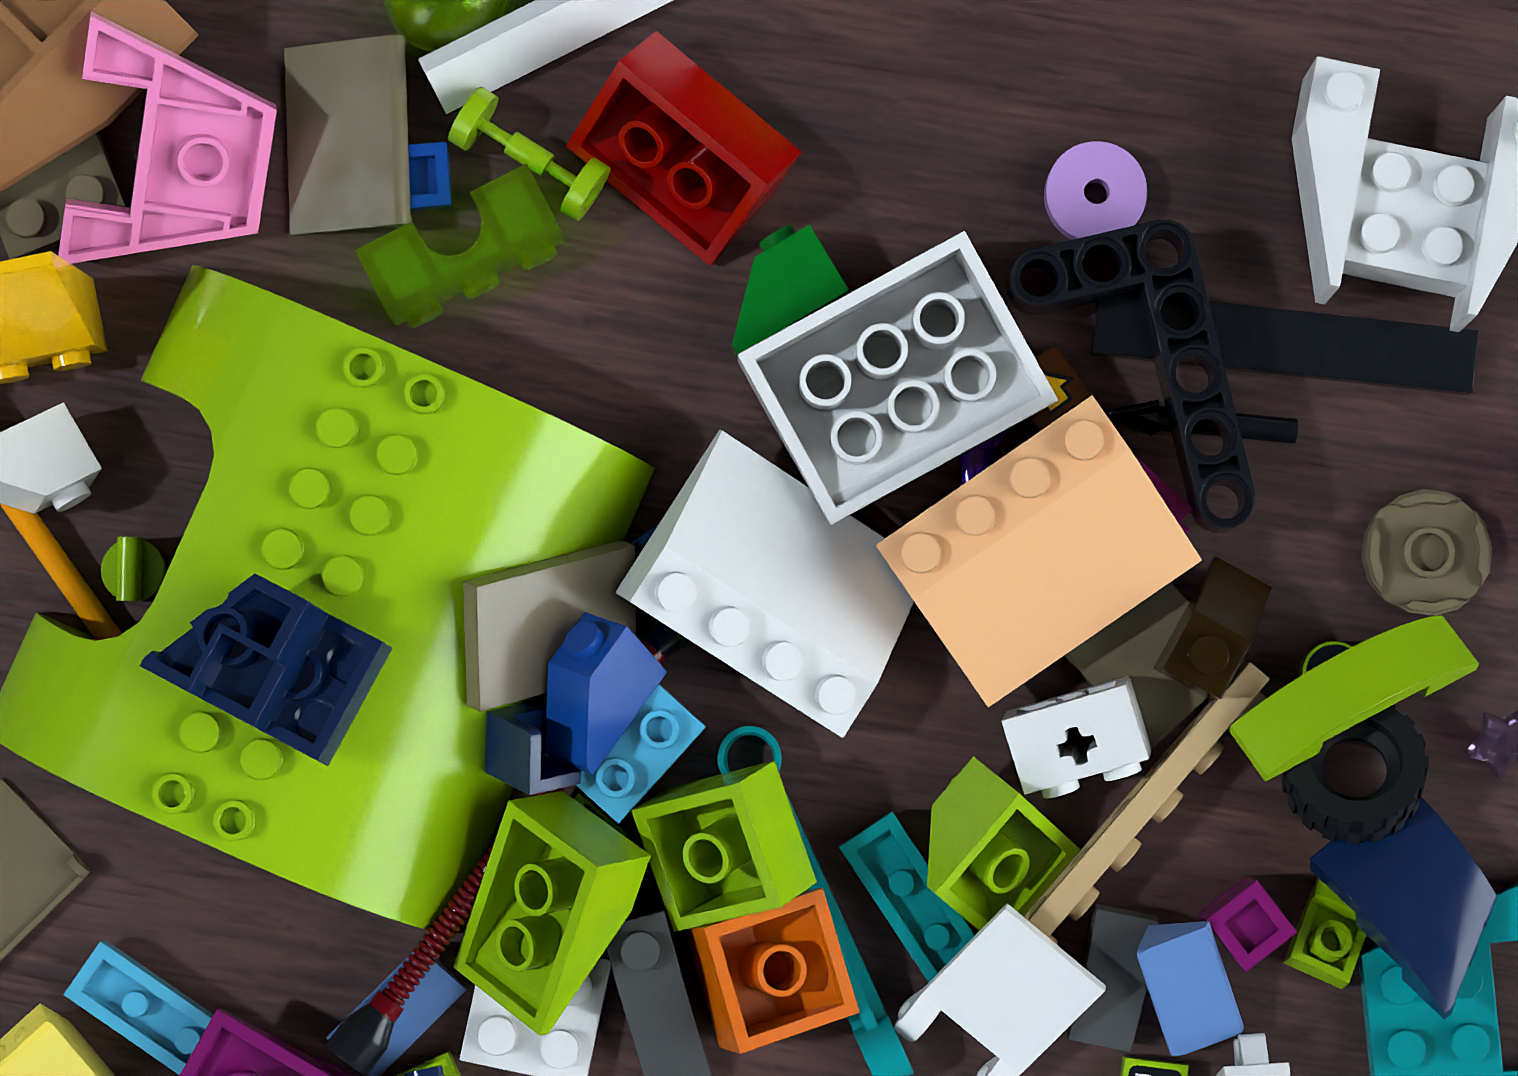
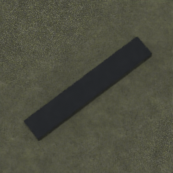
(1305, 344)

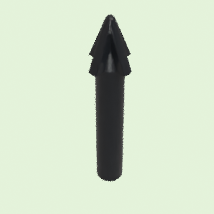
(1151, 417)

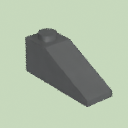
(657, 997)

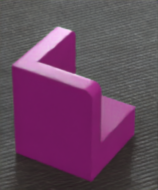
(1247, 922)

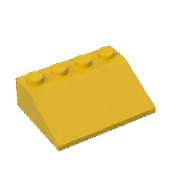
(46, 316)

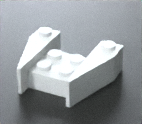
(1400, 208)

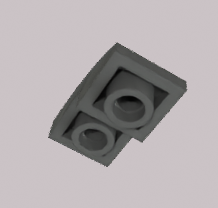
(1112, 958)

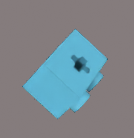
(642, 754)

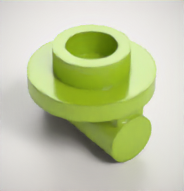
(133, 569)

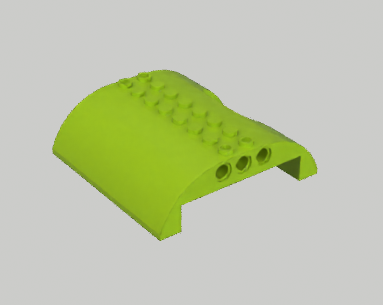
(374, 499)

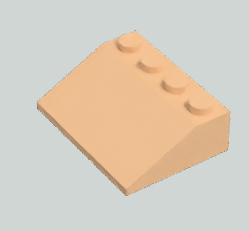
(1039, 551)

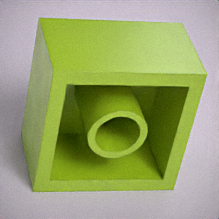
(724, 846)

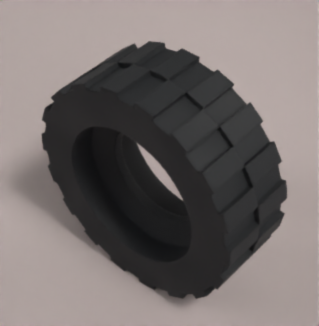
(1372, 815)

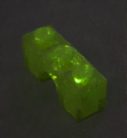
(514, 231)

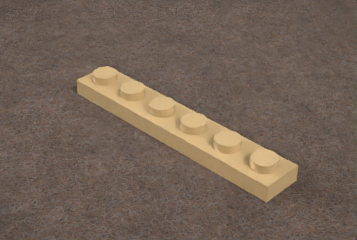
(1150, 798)

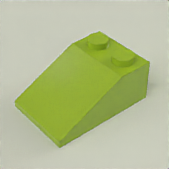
(548, 906)

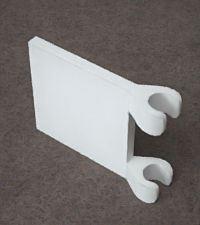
(1007, 992)

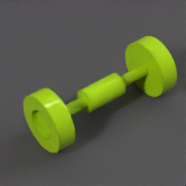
(475, 120)

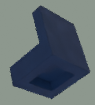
(518, 750)

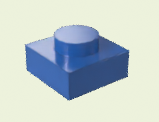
(430, 177)

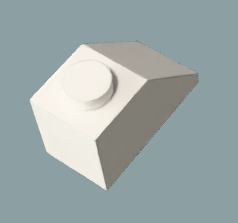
(46, 463)

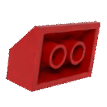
(683, 147)

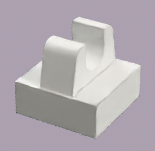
(1252, 1058)

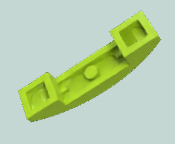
(1349, 690)

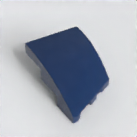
(276, 666)
(1415, 900)

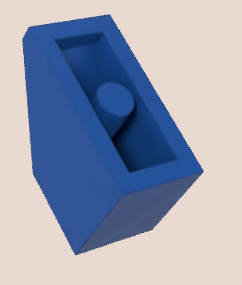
(596, 690)

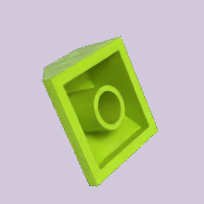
(991, 847)

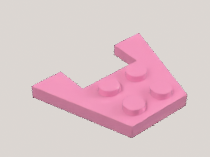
(196, 159)

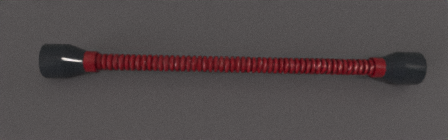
(367, 1032)

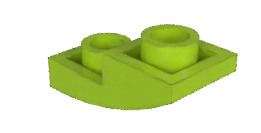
(1326, 938)

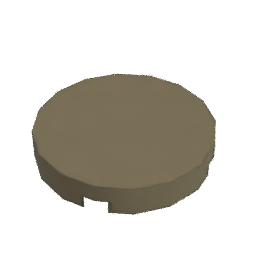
(1426, 552)

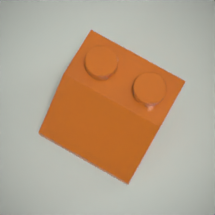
(772, 973)

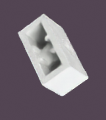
(1103, 710)

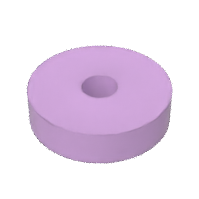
(1099, 164)

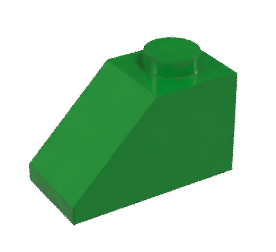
(786, 285)

